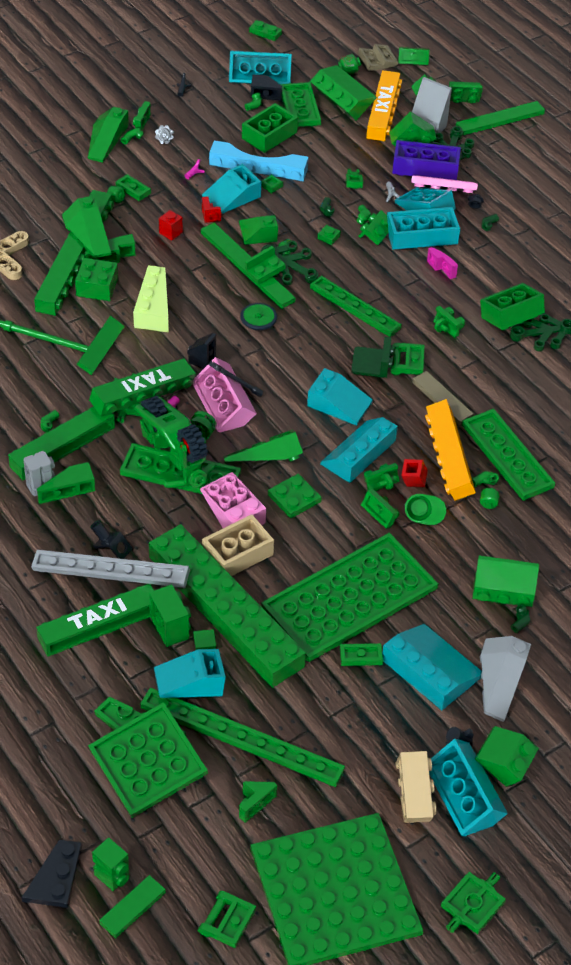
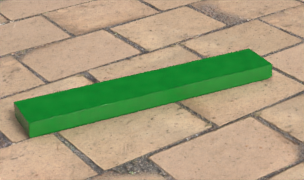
(501, 117)
(355, 306)

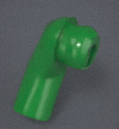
(256, 102)
(130, 134)
(363, 215)
(46, 421)

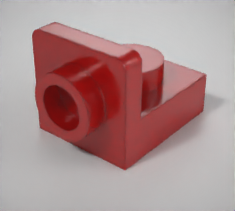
(210, 213)

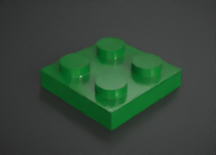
(294, 495)

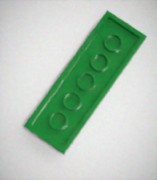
(508, 454)
(156, 467)

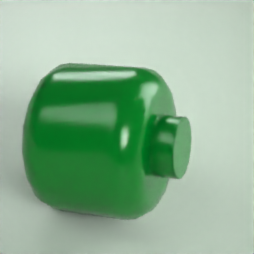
(117, 193)
(489, 498)

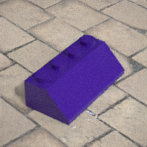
(426, 160)

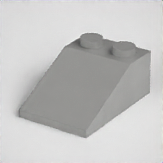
(433, 103)

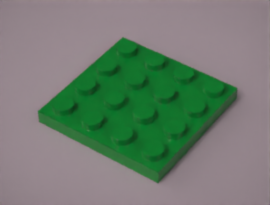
(147, 759)

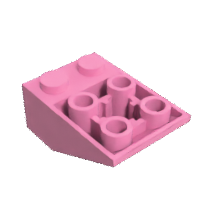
(232, 501)

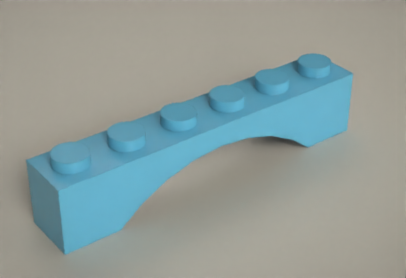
(289, 167)

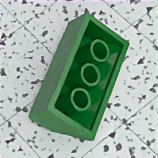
(343, 91)

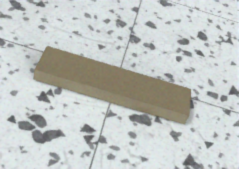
(437, 393)

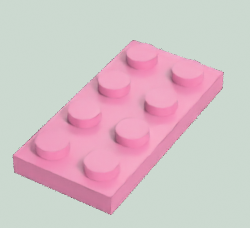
(436, 183)

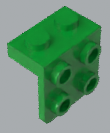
(465, 91)

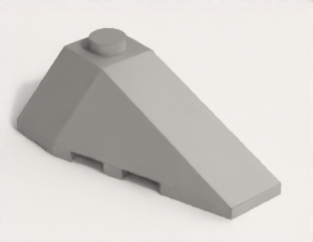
(501, 669)

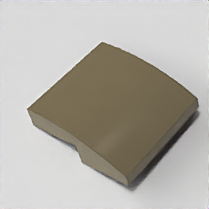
(377, 58)

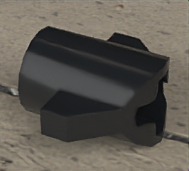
(456, 733)

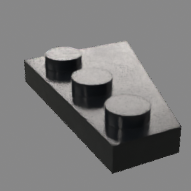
(56, 876)

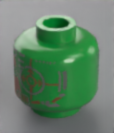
(349, 64)

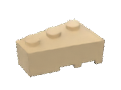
(416, 786)

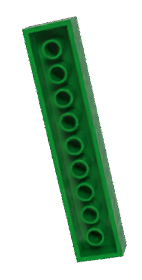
(230, 607)

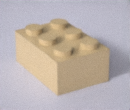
(240, 545)

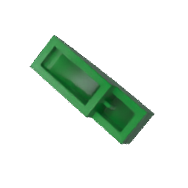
(120, 247)

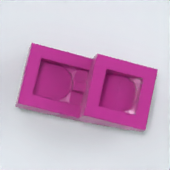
(440, 260)

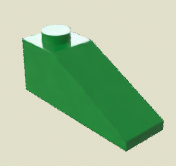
(70, 482)

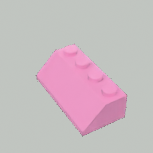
(223, 397)

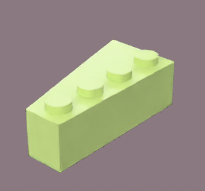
(152, 305)

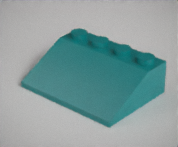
(430, 665)

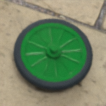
(258, 316)

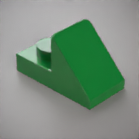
(257, 797)

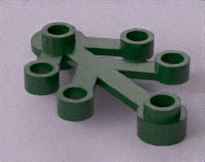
(456, 134)
(289, 262)
(542, 328)

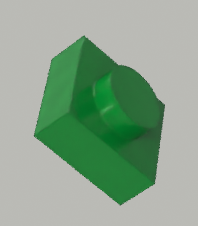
(329, 234)

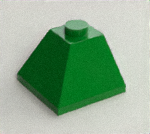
(259, 229)

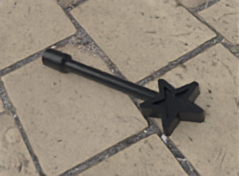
(255, 390)

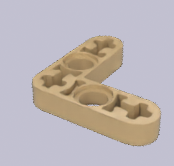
(16, 241)

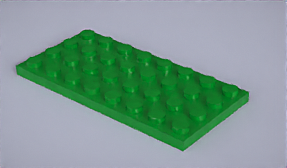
(350, 596)

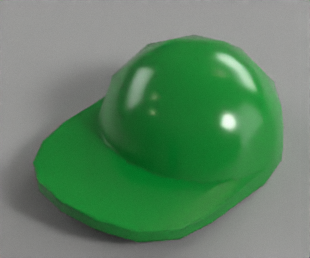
(425, 509)

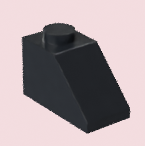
(267, 87)
(202, 351)

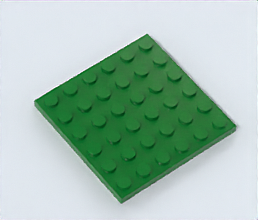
(335, 890)

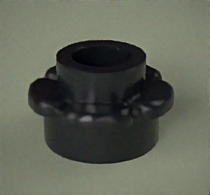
(475, 201)

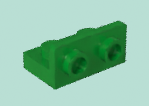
(264, 265)

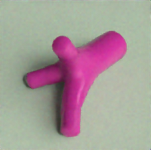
(194, 170)

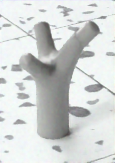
(391, 191)

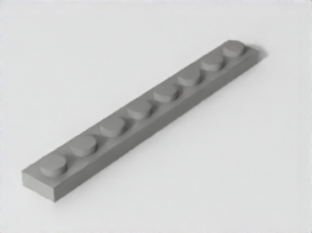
(111, 568)

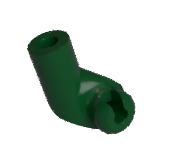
(325, 207)
(487, 222)
(523, 618)

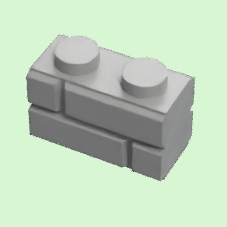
(38, 470)

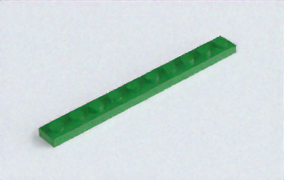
(248, 739)

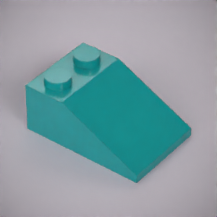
(426, 198)
(338, 397)

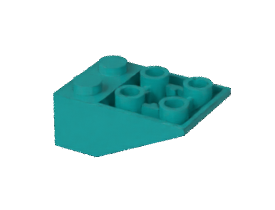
(234, 189)
(191, 675)

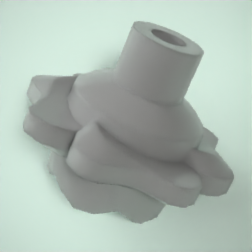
(164, 134)

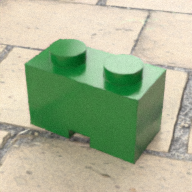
(111, 864)

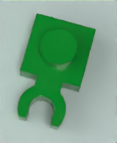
(354, 179)

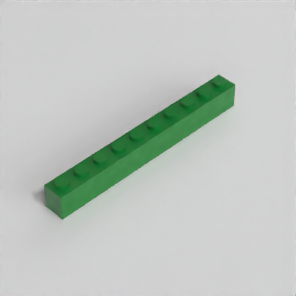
(67, 265)

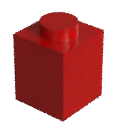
(170, 225)
(414, 473)

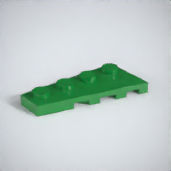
(116, 713)

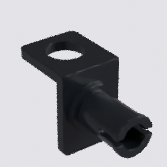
(110, 539)

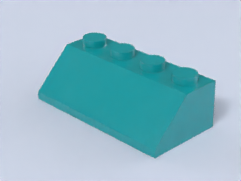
(246, 64)
(423, 228)
(361, 448)
(466, 788)

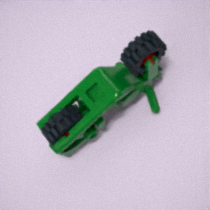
(170, 428)

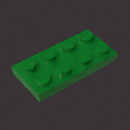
(300, 101)

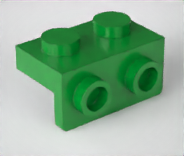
(376, 228)

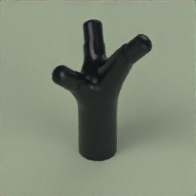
(182, 86)

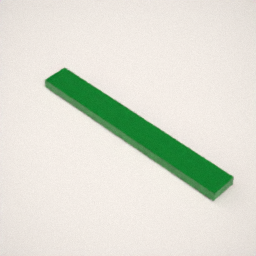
(238, 256)

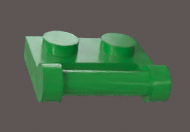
(414, 359)
(234, 921)

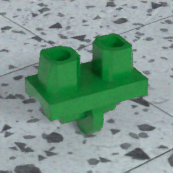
(446, 322)
(383, 477)

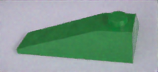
(107, 132)
(87, 226)

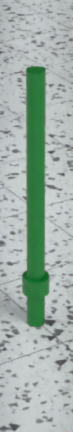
(10, 326)

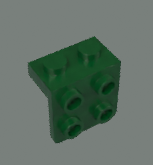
(373, 361)

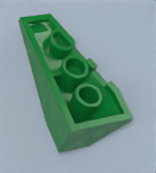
(279, 447)

